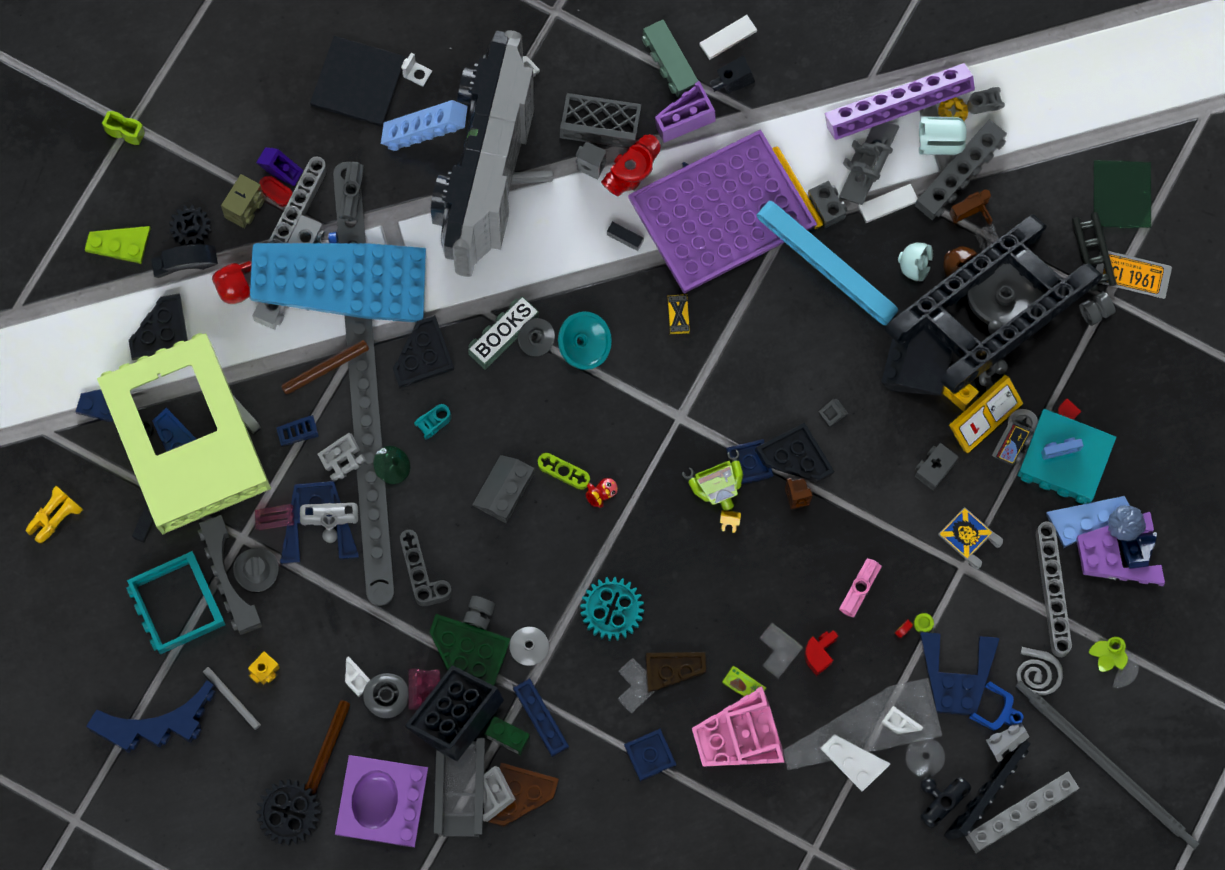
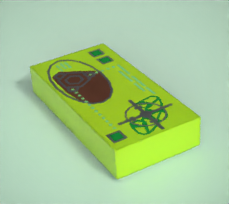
(741, 682)

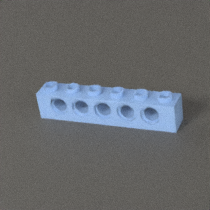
(424, 125)

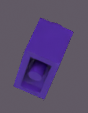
(279, 166)

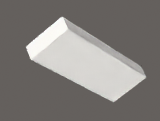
(728, 37)
(888, 203)

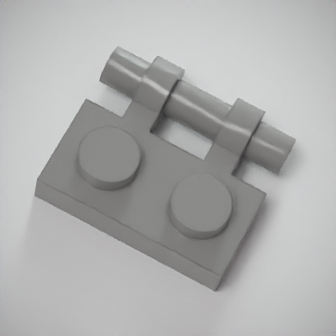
(337, 453)

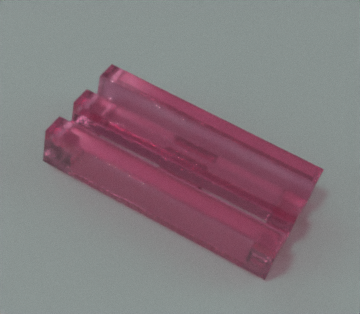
(288, 515)

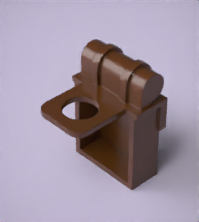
(971, 205)

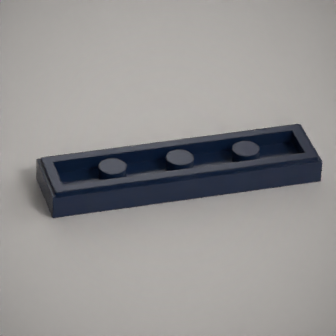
(540, 717)

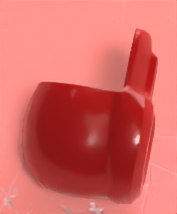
(231, 282)

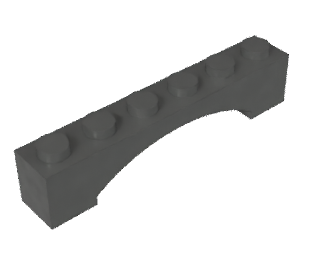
(215, 535)

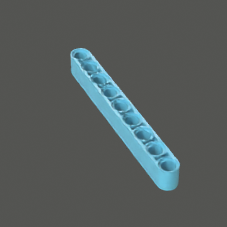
(827, 263)

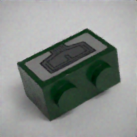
(507, 735)

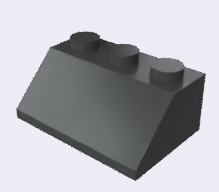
(504, 488)

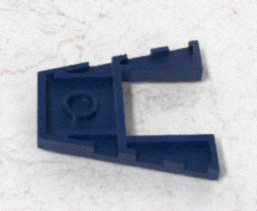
(315, 494)
(953, 691)

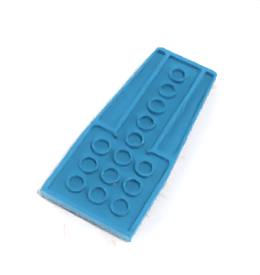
(341, 278)

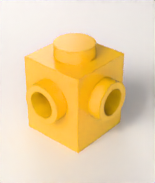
(263, 669)

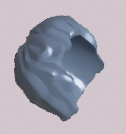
(1126, 523)

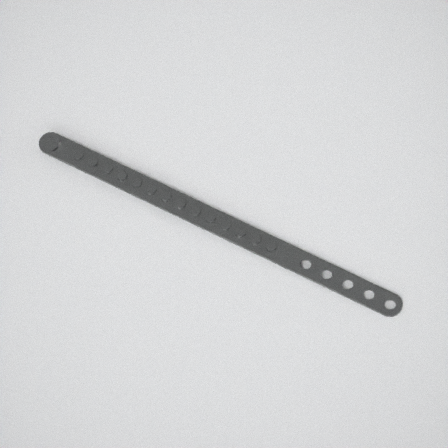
(366, 429)

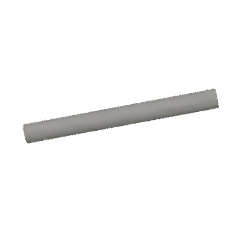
(231, 698)

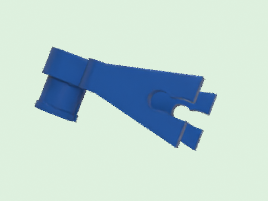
(1006, 714)

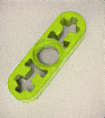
(548, 469)

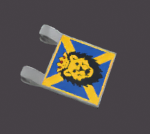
(967, 534)

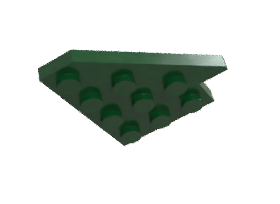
(469, 648)

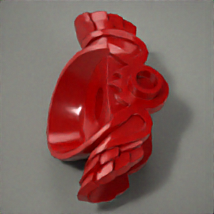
(643, 154)

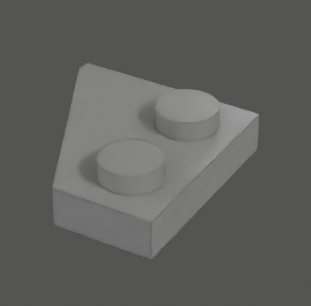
(1007, 740)
(495, 793)

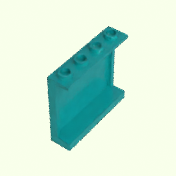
(1072, 473)

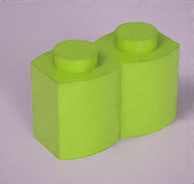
(121, 127)

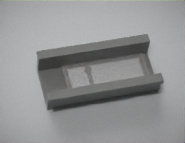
(460, 793)

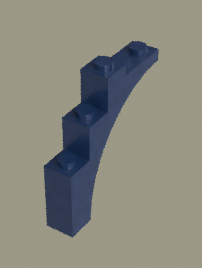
(182, 721)

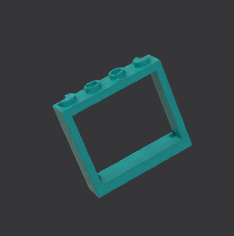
(159, 571)

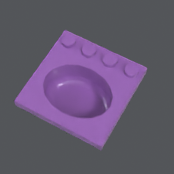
(381, 801)

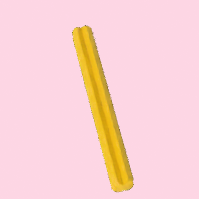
(799, 188)

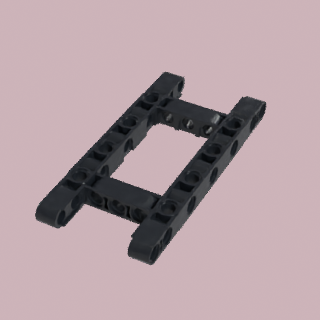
(1008, 249)

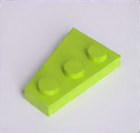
(121, 244)

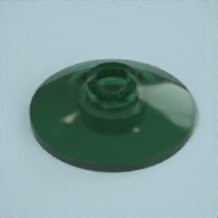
(386, 470)

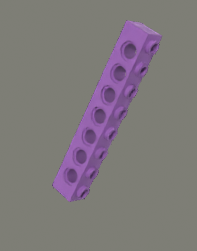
(899, 101)

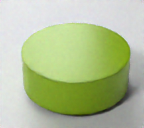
(923, 623)

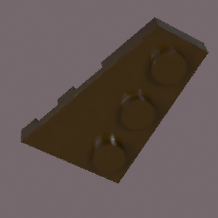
(672, 668)

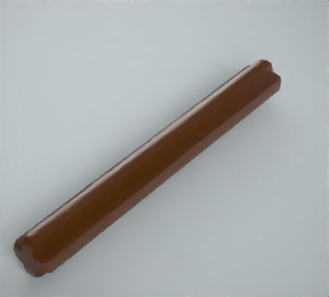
(325, 367)
(327, 746)

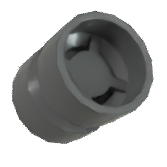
(1100, 307)
(479, 611)

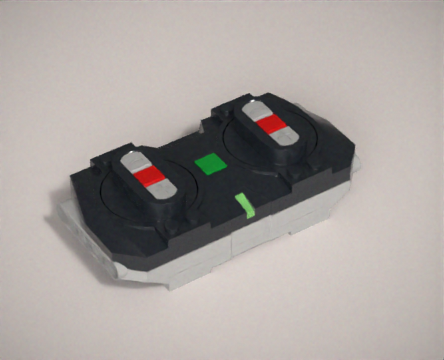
(474, 196)

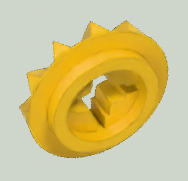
(959, 105)

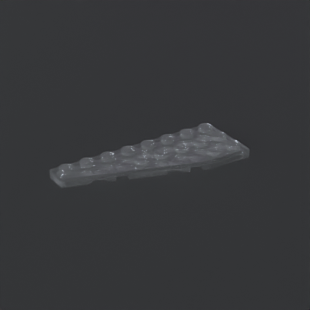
(864, 727)

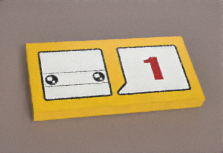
(986, 414)

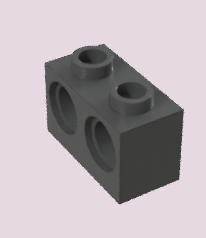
(823, 205)

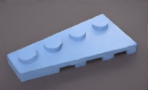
(1083, 518)

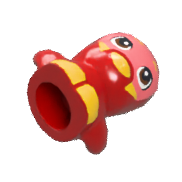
(603, 491)

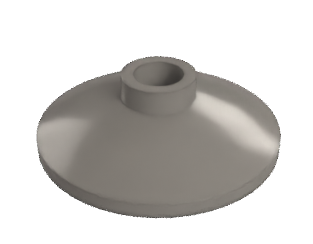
(532, 655)

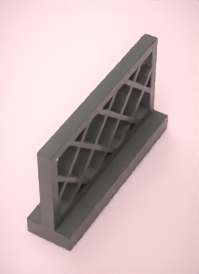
(595, 134)

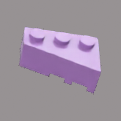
(686, 114)

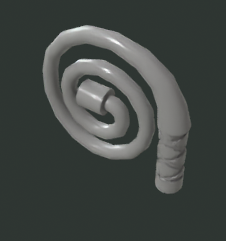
(1038, 676)

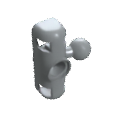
(338, 517)

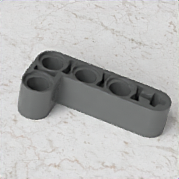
(419, 567)

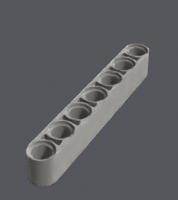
(300, 191)
(1049, 597)

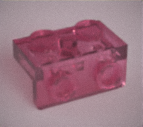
(421, 685)

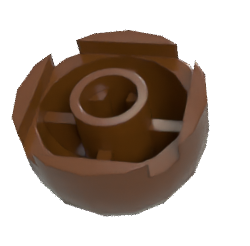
(957, 258)

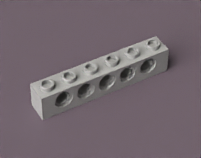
(305, 228)
(1022, 812)

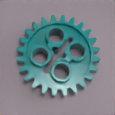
(628, 614)

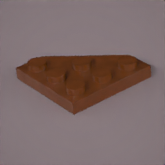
(529, 790)

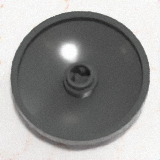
(1002, 295)

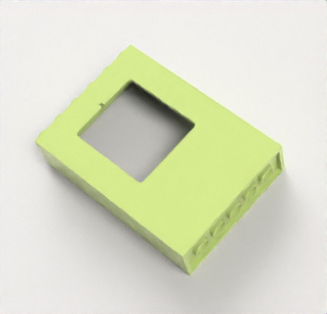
(199, 474)

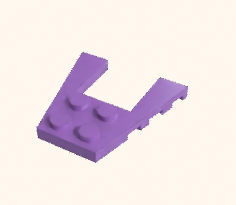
(1102, 558)

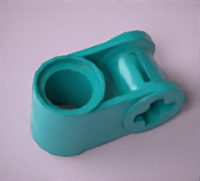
(432, 421)

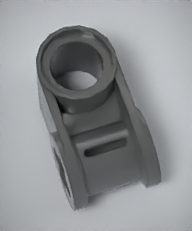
(989, 101)

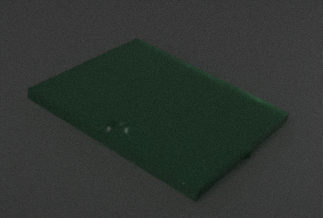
(1123, 193)

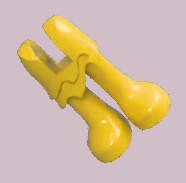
(49, 524)

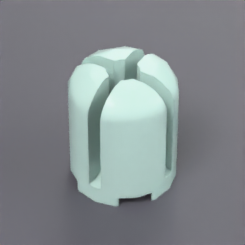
(942, 135)

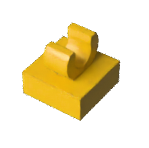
(730, 518)

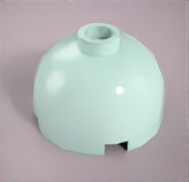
(915, 261)

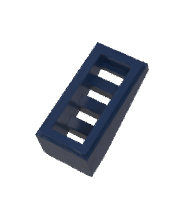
(295, 424)

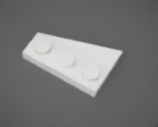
(855, 762)

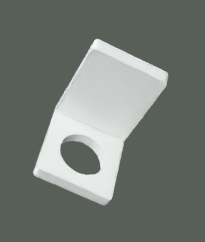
(410, 67)

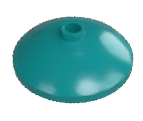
(594, 339)

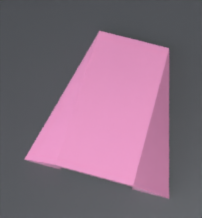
(740, 734)

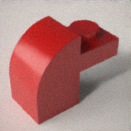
(815, 652)

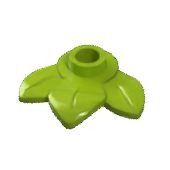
(1108, 656)

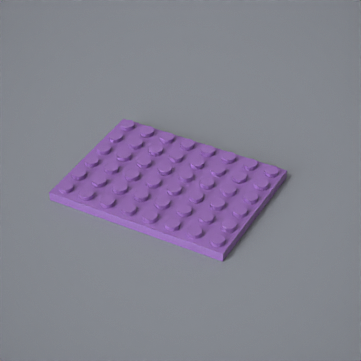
(708, 210)

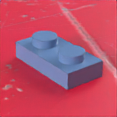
(1069, 446)

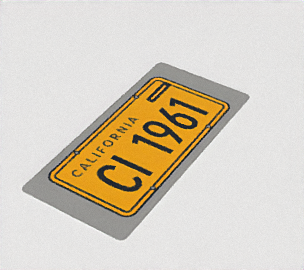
(1138, 274)

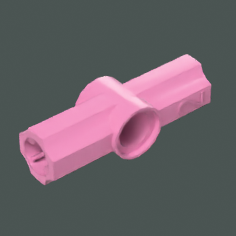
(855, 598)

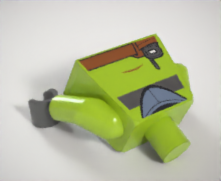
(718, 483)

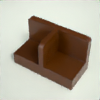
(797, 493)

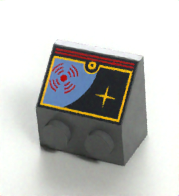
(1012, 442)

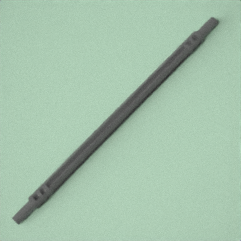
(1106, 764)

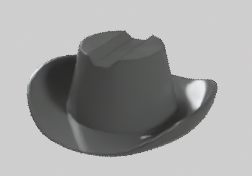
(256, 569)
(386, 695)

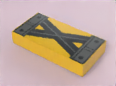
(678, 314)

